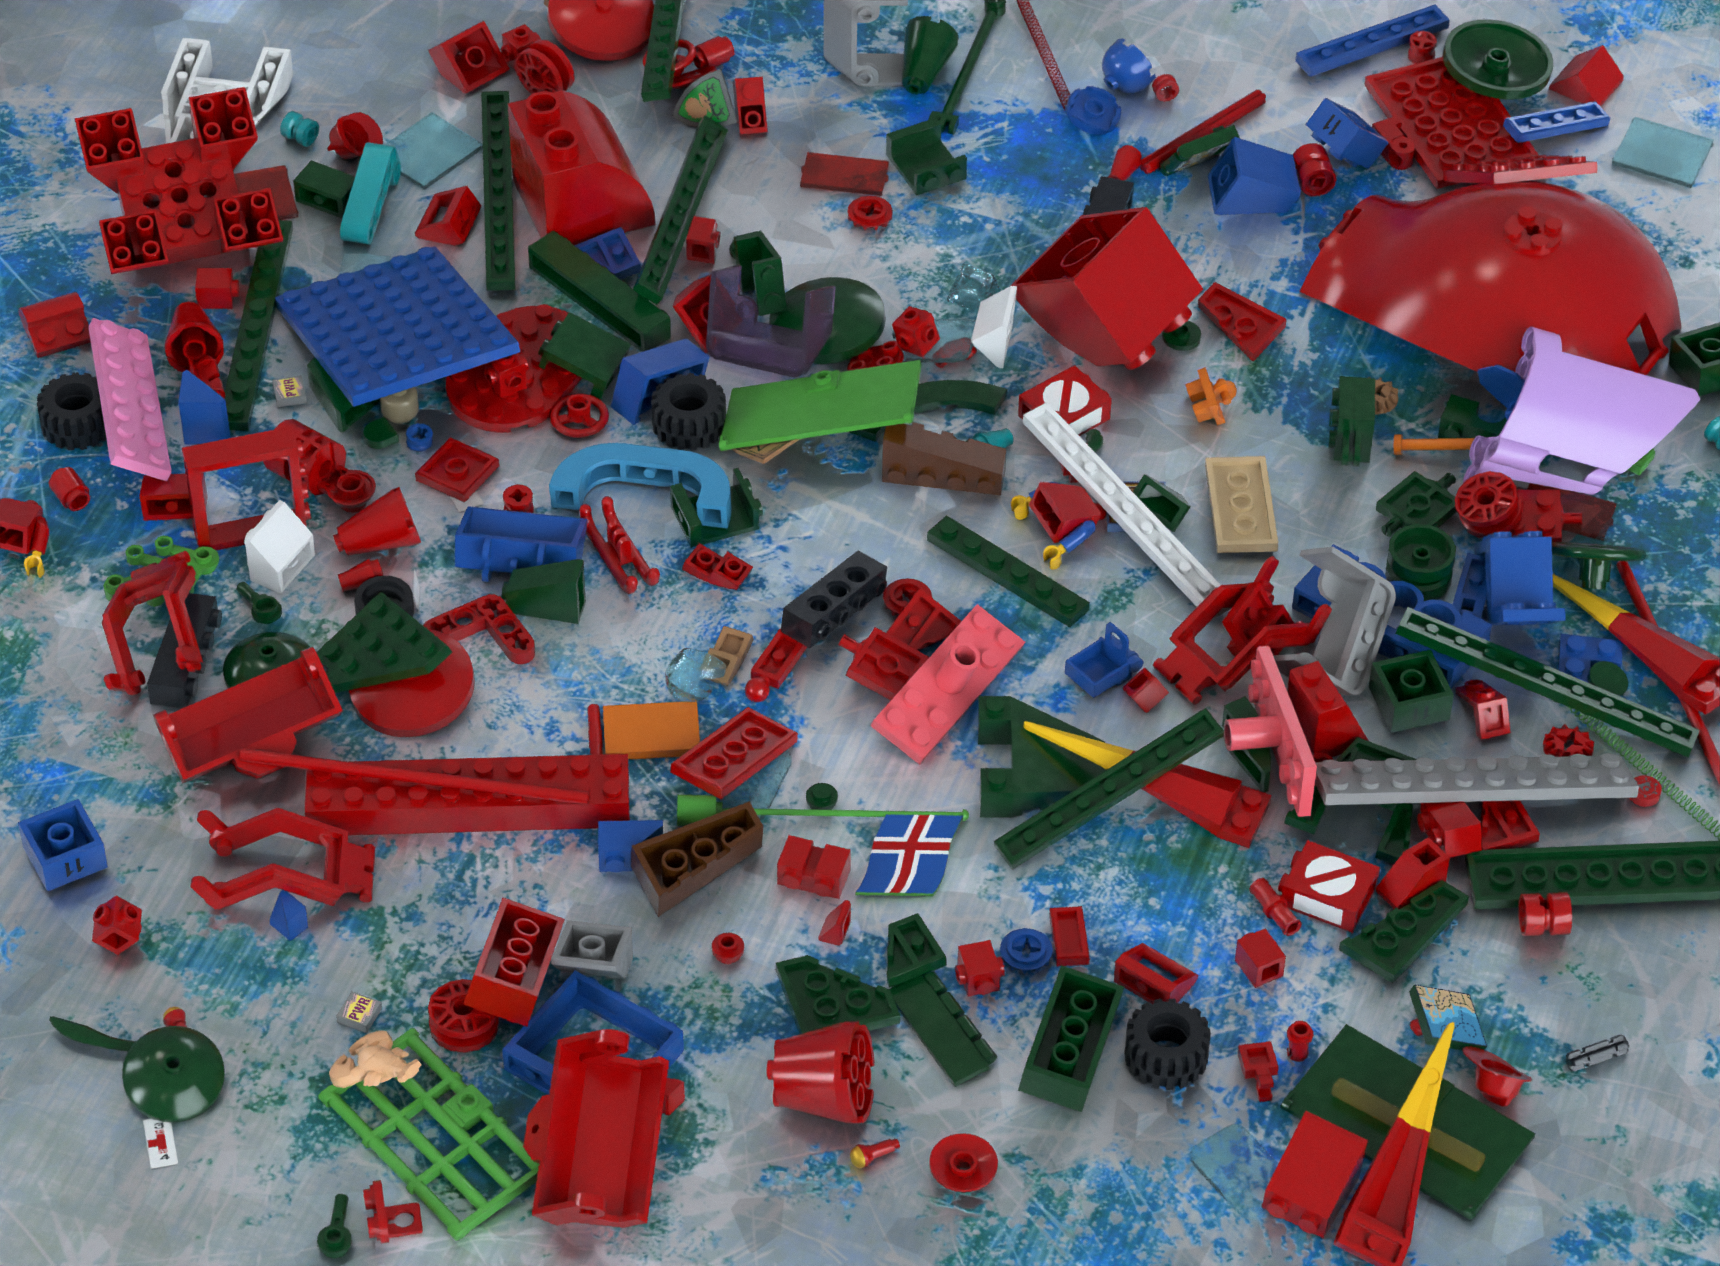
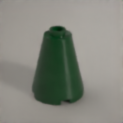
(926, 52)

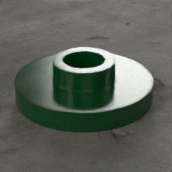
(1183, 338)
(1608, 677)

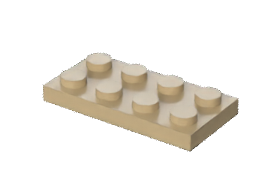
(1241, 504)

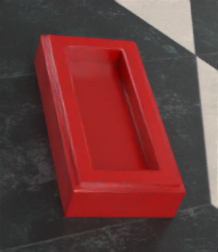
(1069, 936)

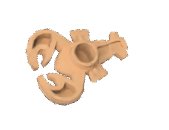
(375, 1062)

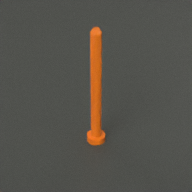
(1430, 444)

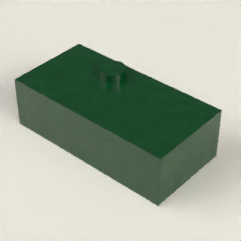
(1697, 358)
(1071, 1038)

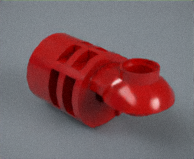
(326, 469)

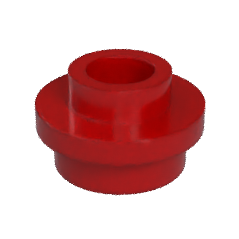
(727, 954)

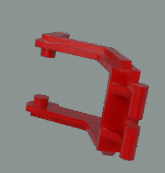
(172, 580)
(1201, 670)
(346, 864)

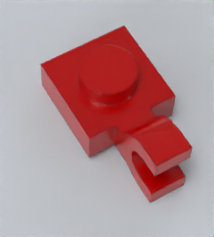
(1260, 1063)

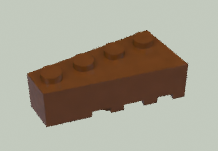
(941, 460)
(694, 855)

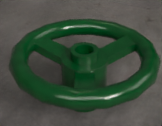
(1596, 560)

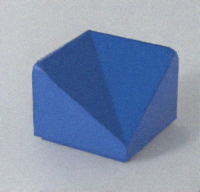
(289, 916)

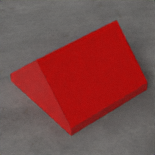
(1589, 77)

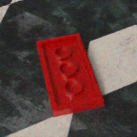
(734, 753)

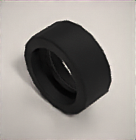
(388, 585)

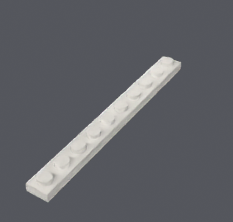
(1121, 504)

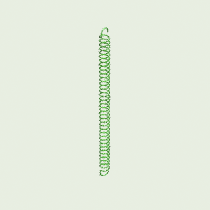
(1647, 771)

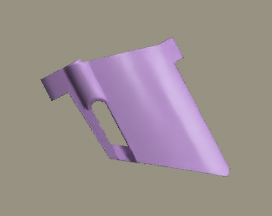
(1578, 414)

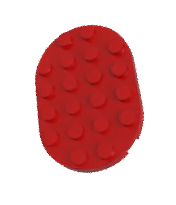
(481, 406)

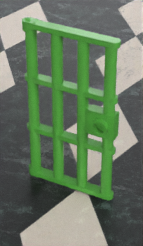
(456, 1117)

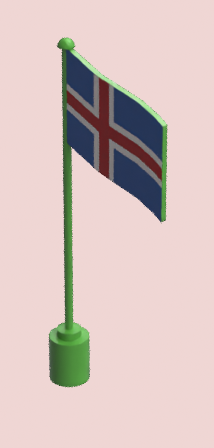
(905, 855)

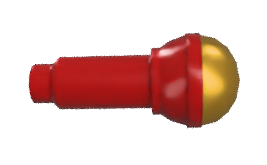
(174, 1017)
(863, 1155)

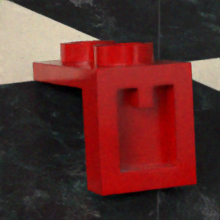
(1489, 708)

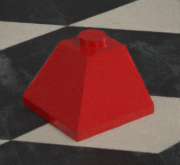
(469, 58)
(693, 308)

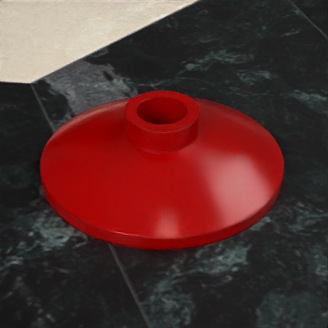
(686, 79)
(963, 1152)

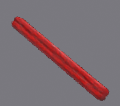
(1225, 117)

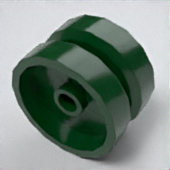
(1423, 558)

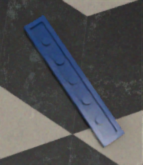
(1370, 40)

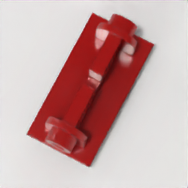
(208, 372)

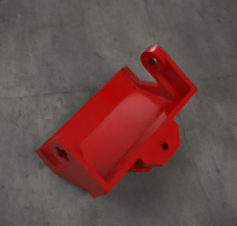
(251, 715)
(597, 1133)

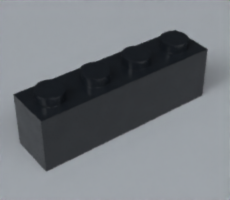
(1110, 196)
(167, 682)

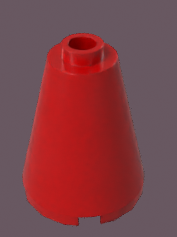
(192, 336)
(378, 527)

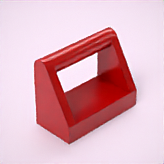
(457, 221)
(1147, 982)

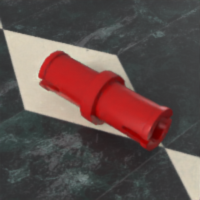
(1275, 906)

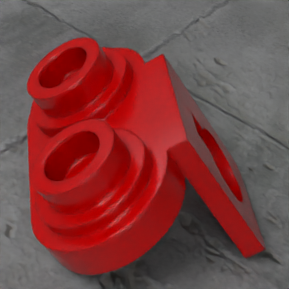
(378, 1225)

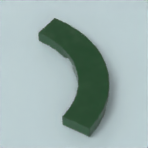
(949, 392)

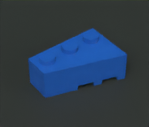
(645, 370)

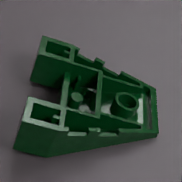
(1039, 768)

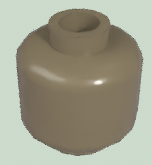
(400, 406)

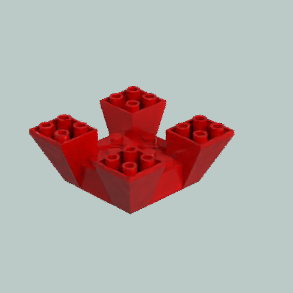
(204, 167)

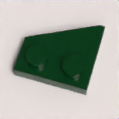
(911, 950)

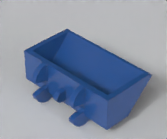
(516, 540)

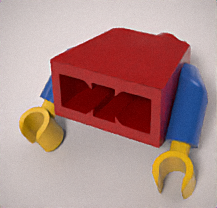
(1064, 513)

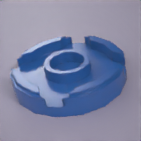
(1093, 110)

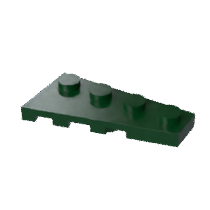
(1405, 932)

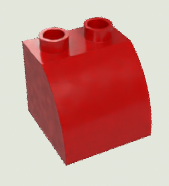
(574, 169)
(1109, 287)

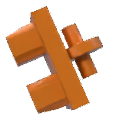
(1202, 388)

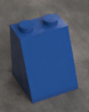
(1253, 180)

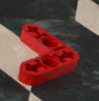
(483, 618)

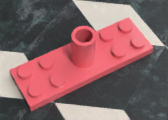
(947, 684)
(1275, 728)

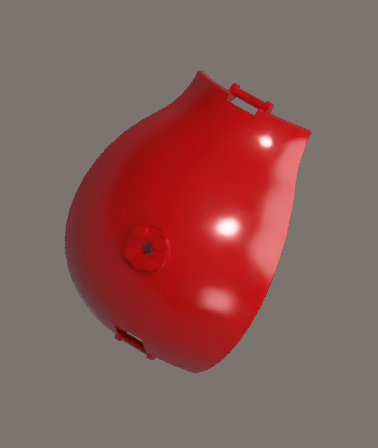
(1491, 262)

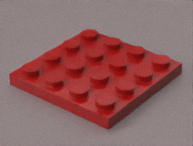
(1520, 169)

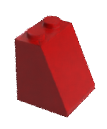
(1322, 711)
(1315, 1174)

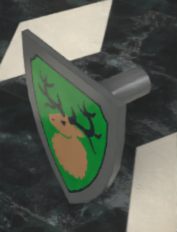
(706, 97)

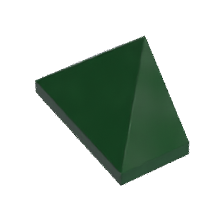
(1162, 501)

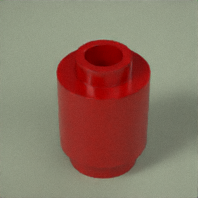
(713, 52)
(69, 489)

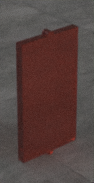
(844, 174)
(1596, 512)

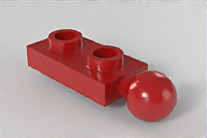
(773, 666)

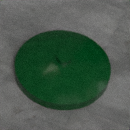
(1497, 59)
(856, 317)

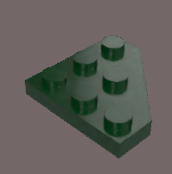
(829, 997)

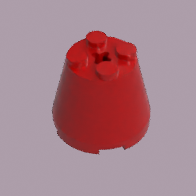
(825, 1072)

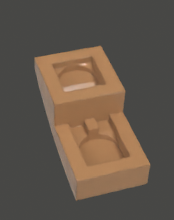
(731, 649)

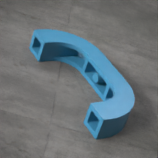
(643, 466)

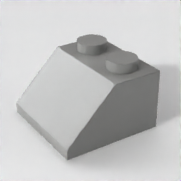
(594, 949)

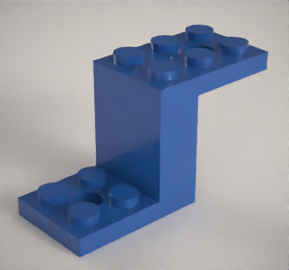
(1519, 579)

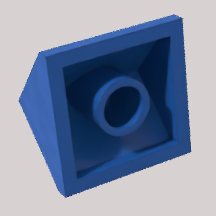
(201, 411)

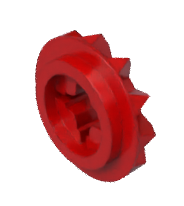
(863, 205)
(894, 593)
(1554, 742)

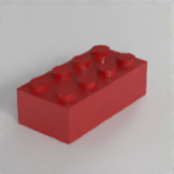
(514, 962)

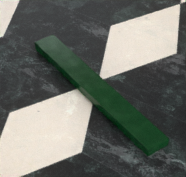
(1108, 788)

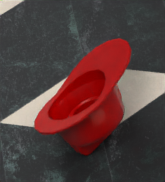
(352, 134)
(1495, 1077)

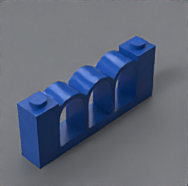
(1308, 599)

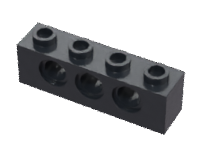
(834, 599)

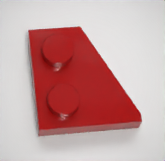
(923, 622)
(1506, 825)

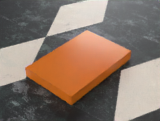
(651, 729)

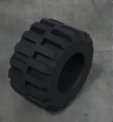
(71, 411)
(688, 411)
(1167, 1023)

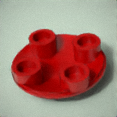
(877, 356)

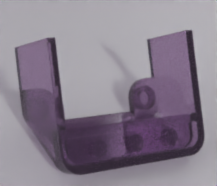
(742, 340)

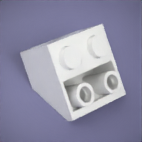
(278, 548)

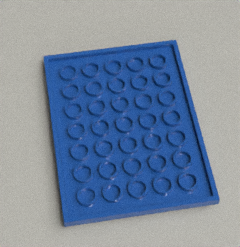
(395, 325)

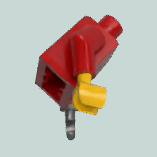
(24, 531)

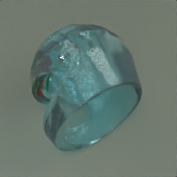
(687, 674)

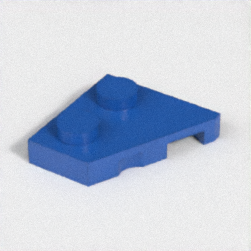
(613, 252)

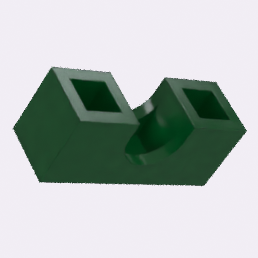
(1462, 420)

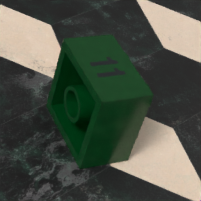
(1411, 691)

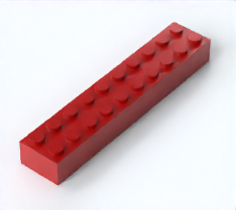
(401, 807)

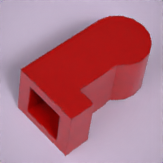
(1400, 149)

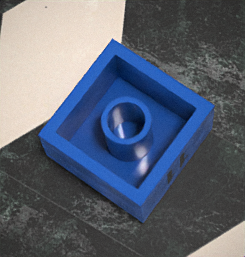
(1346, 134)
(62, 845)

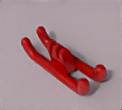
(618, 549)

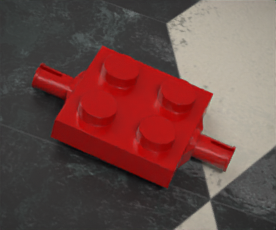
(1544, 513)
(882, 662)

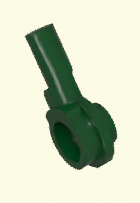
(264, 608)
(335, 1238)

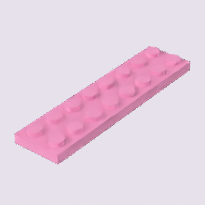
(129, 399)

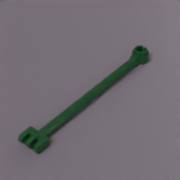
(993, 10)

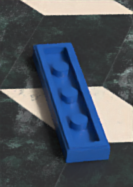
(1556, 122)

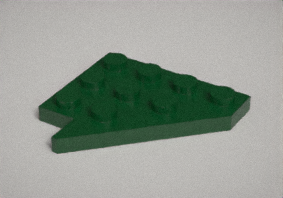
(380, 648)

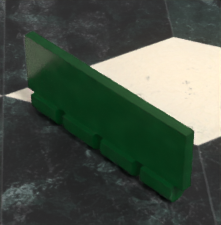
(943, 1027)

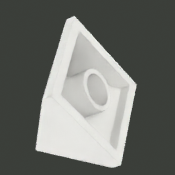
(995, 325)

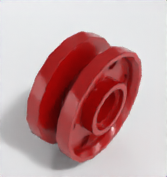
(544, 68)
(1488, 504)
(458, 1025)

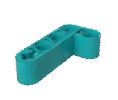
(376, 171)

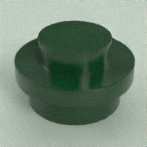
(821, 796)

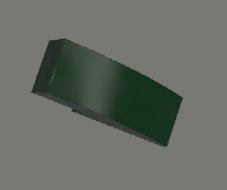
(1253, 761)

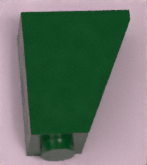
(333, 400)
(548, 591)

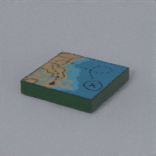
(1440, 1007)

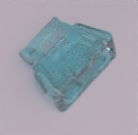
(972, 287)

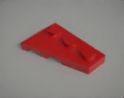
(1241, 320)

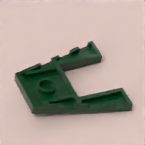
(1398, 832)

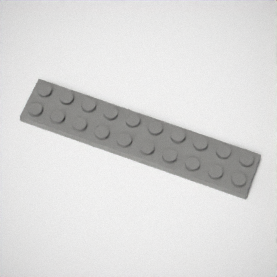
(1474, 779)

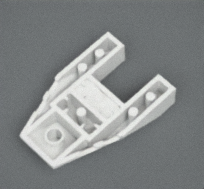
(190, 78)

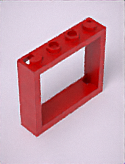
(233, 453)

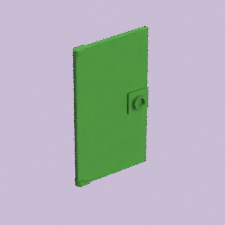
(821, 405)

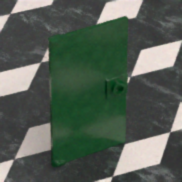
(1392, 1079)

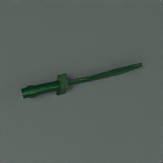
(88, 1035)

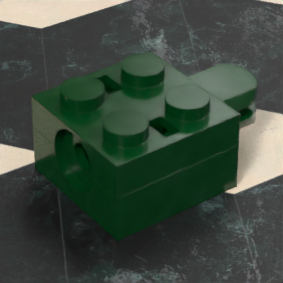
(1352, 420)

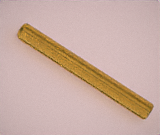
(1387, 1114)

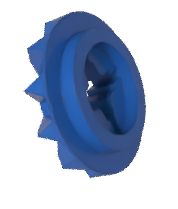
(1014, 943)

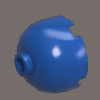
(1126, 68)

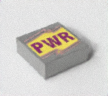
(289, 391)
(359, 1012)

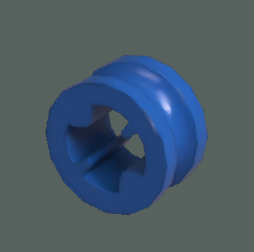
(419, 444)

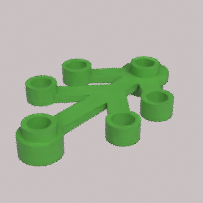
(203, 560)

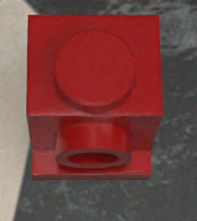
(702, 240)

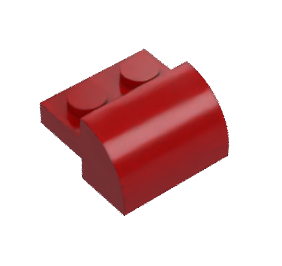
(55, 324)
(1251, 615)

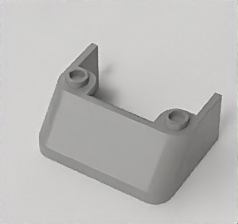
(841, 43)
(1356, 624)

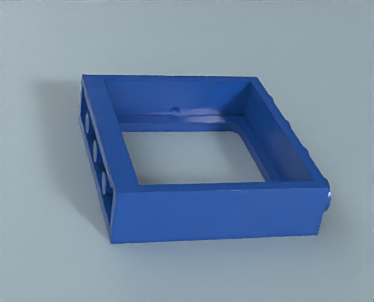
(584, 993)

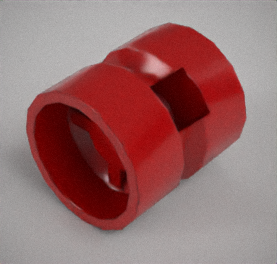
(1314, 169)
(1545, 914)

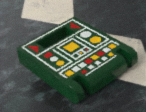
(1199, 150)

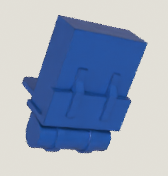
(1104, 663)

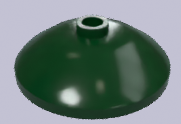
(259, 655)
(173, 1092)

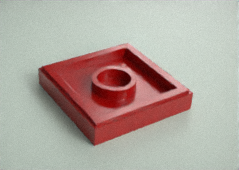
(457, 469)

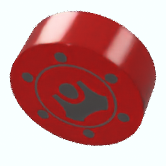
(1648, 792)

